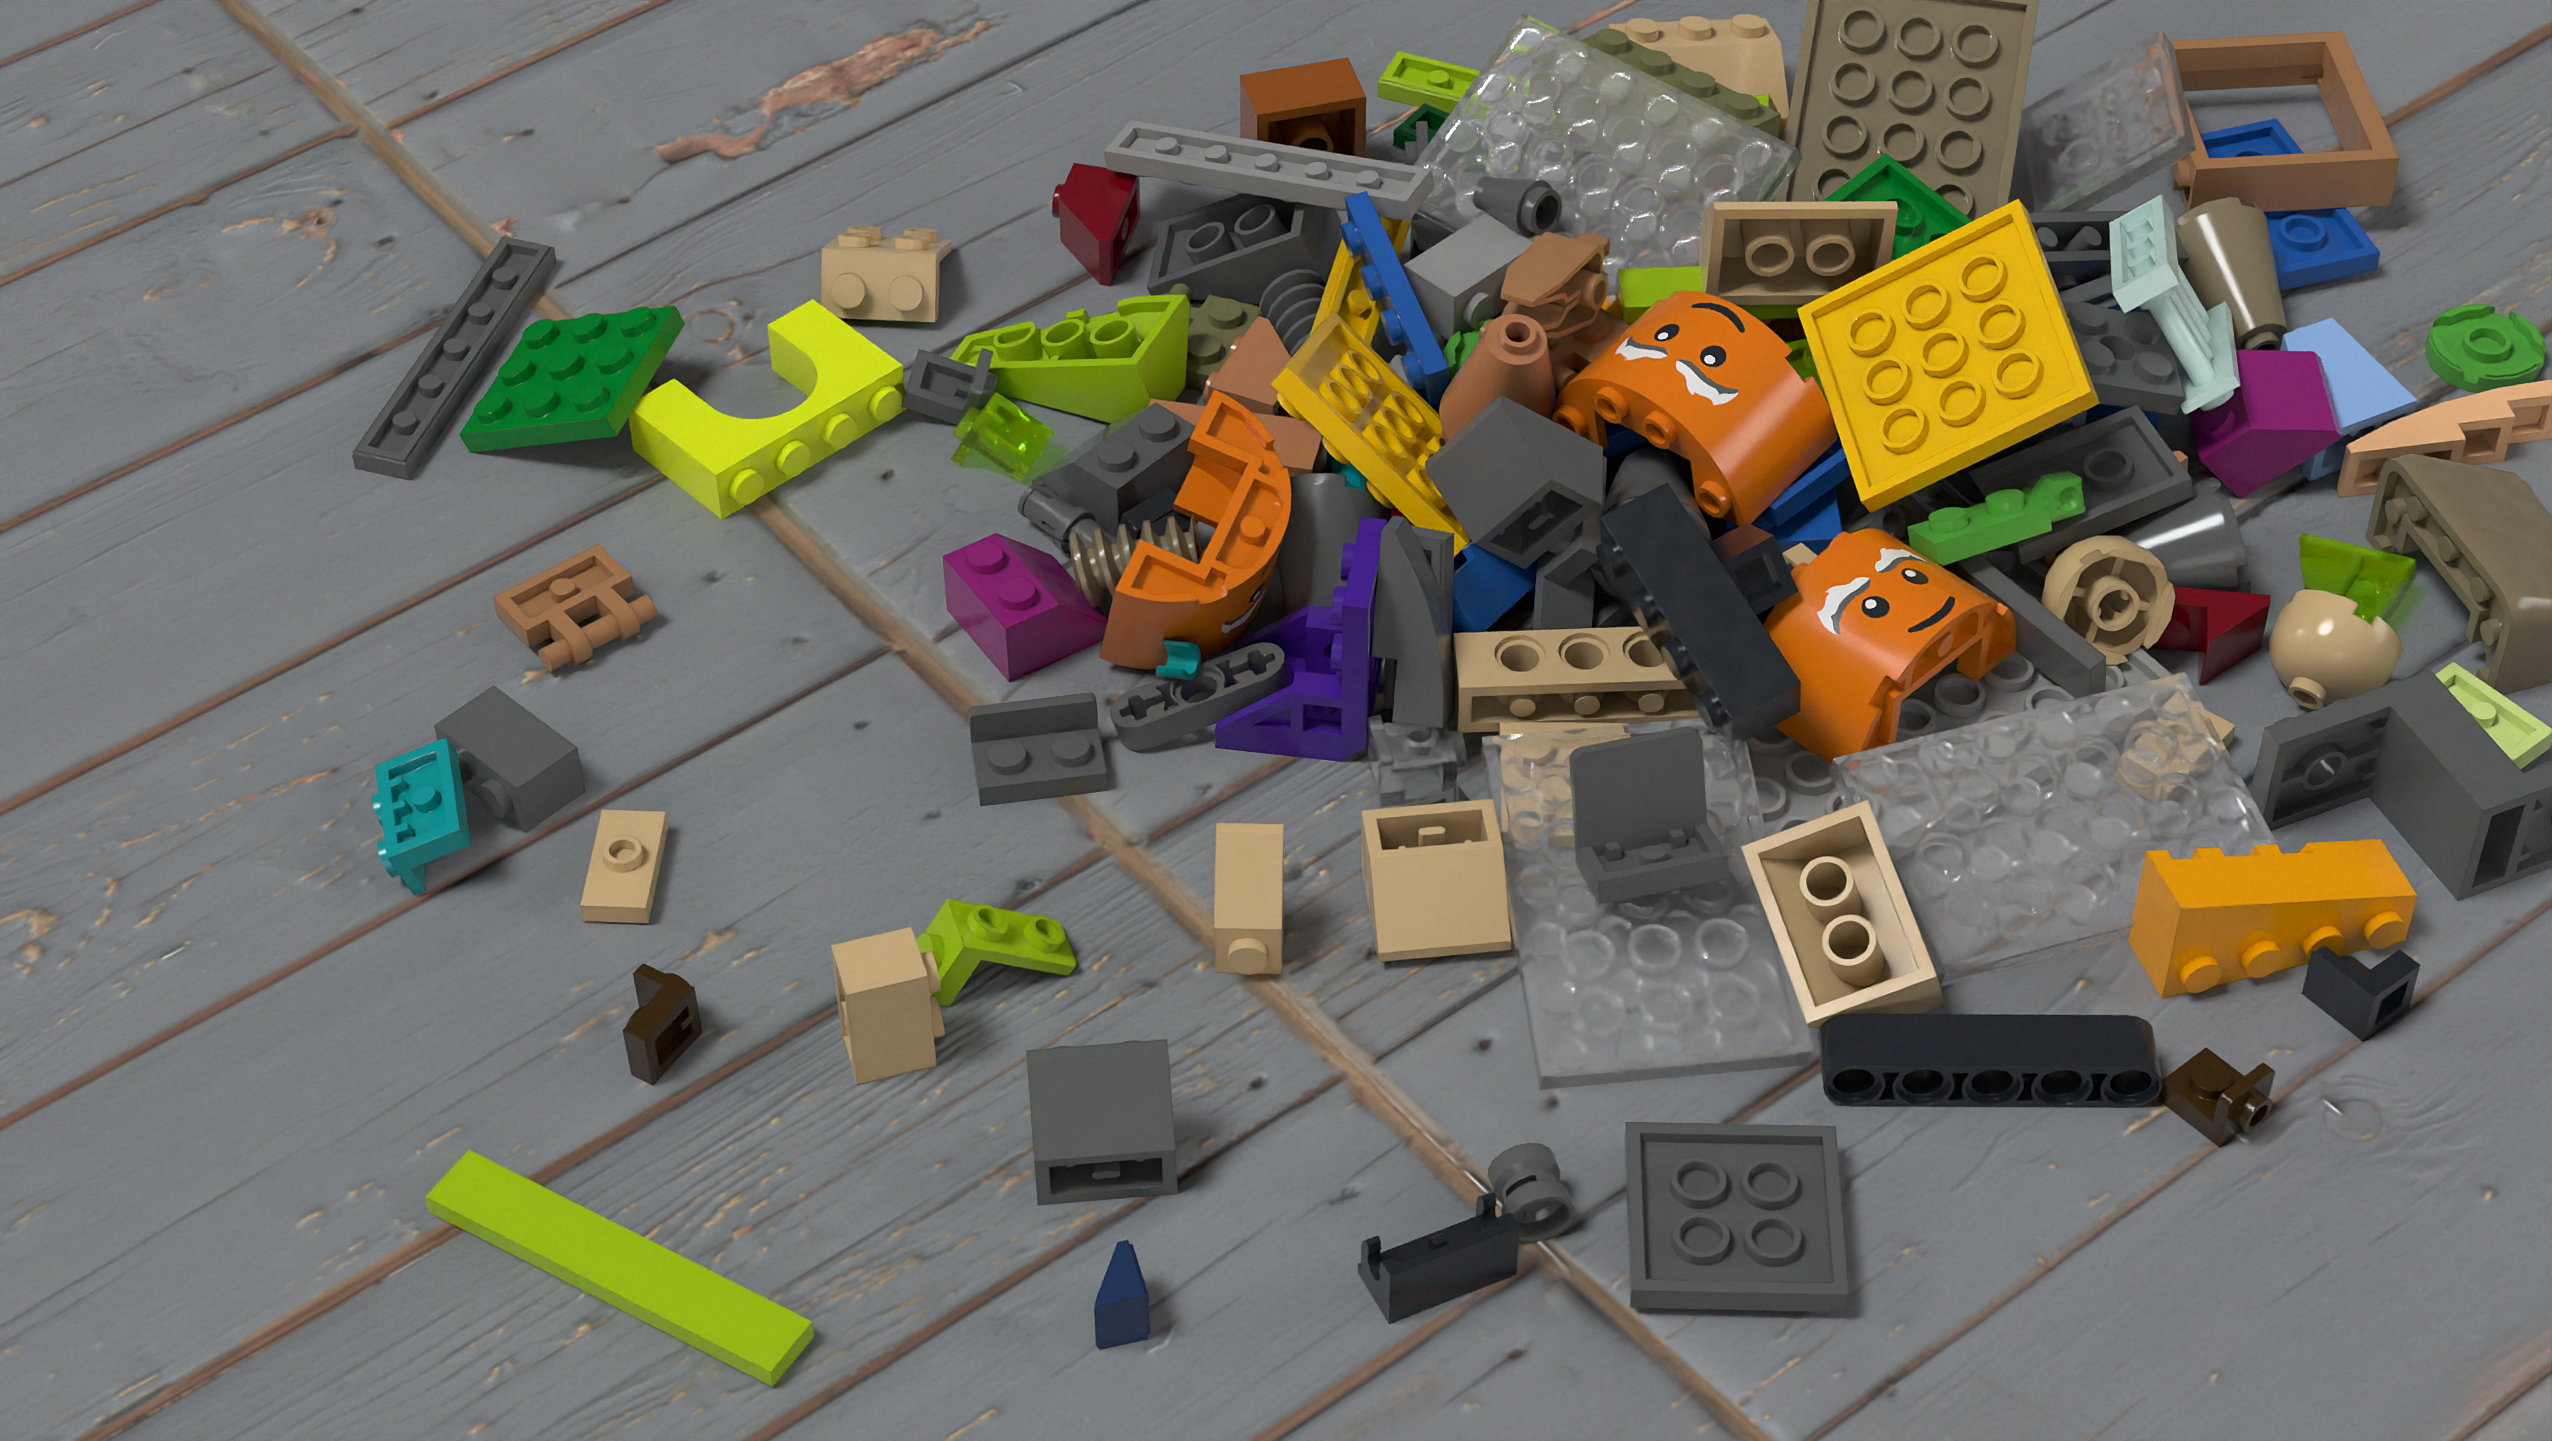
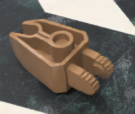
(1559, 282)

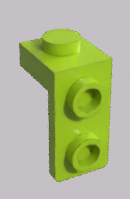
(976, 932)

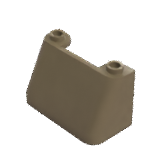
(2488, 545)

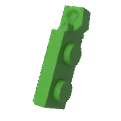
(2000, 521)

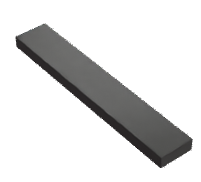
(454, 359)

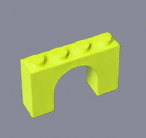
(737, 460)

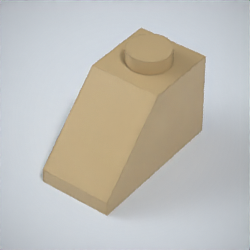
(1249, 898)

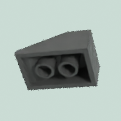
(1243, 246)

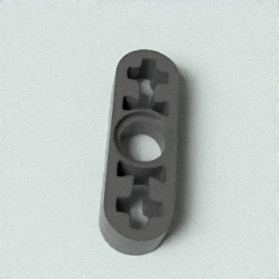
(1143, 714)

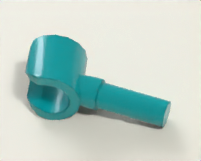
(1182, 660)

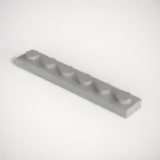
(1267, 169)

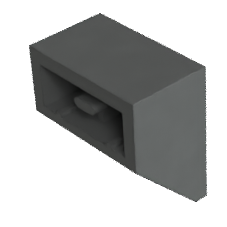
(1518, 480)
(1102, 1121)

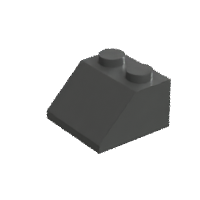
(1124, 464)

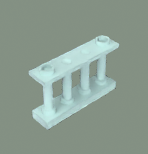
(2149, 276)

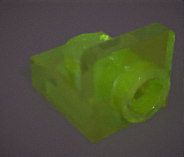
(1002, 435)

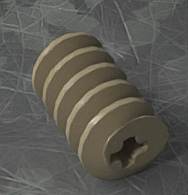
(1105, 563)

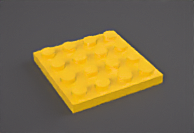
(1946, 356)
(1369, 421)

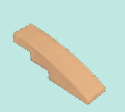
(2458, 430)

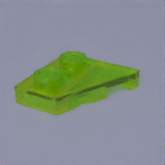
(2359, 573)

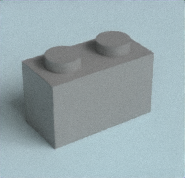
(1464, 275)

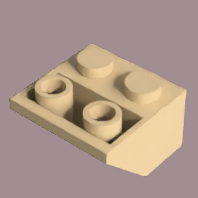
(1435, 880)

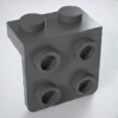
(1643, 816)

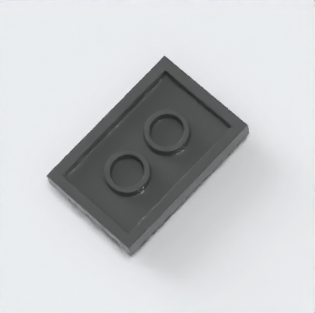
(2122, 473)

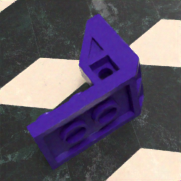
(1330, 668)

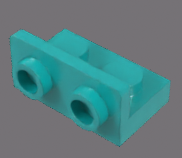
(420, 811)

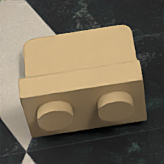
(883, 275)

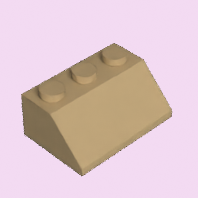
(1735, 51)
(1791, 248)
(1843, 918)

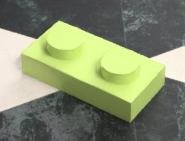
(2509, 725)

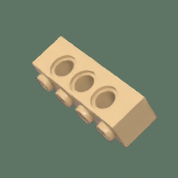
(1564, 678)

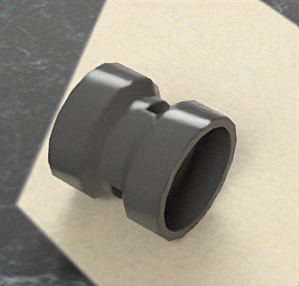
(1529, 1187)

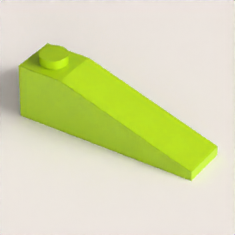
(1092, 364)

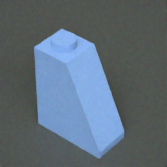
(2359, 386)

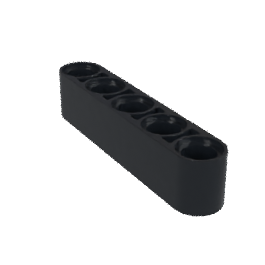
(1989, 1060)

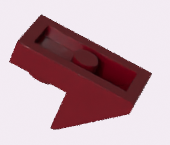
(2216, 625)

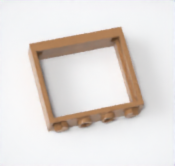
(2287, 182)

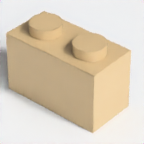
(887, 1004)

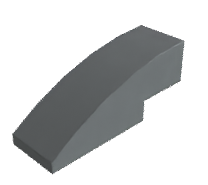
(1413, 629)

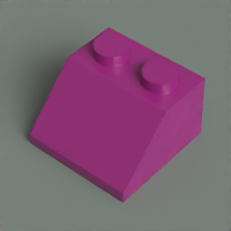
(2270, 421)
(1018, 605)

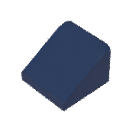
(1122, 1301)

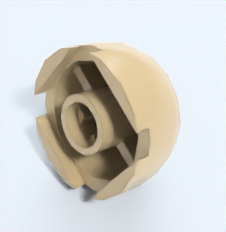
(2110, 594)
(2328, 651)

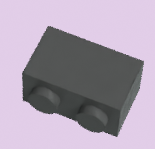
(512, 759)

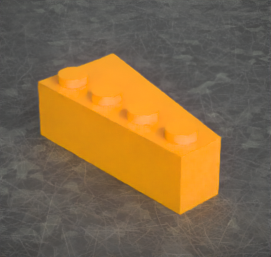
(2263, 911)

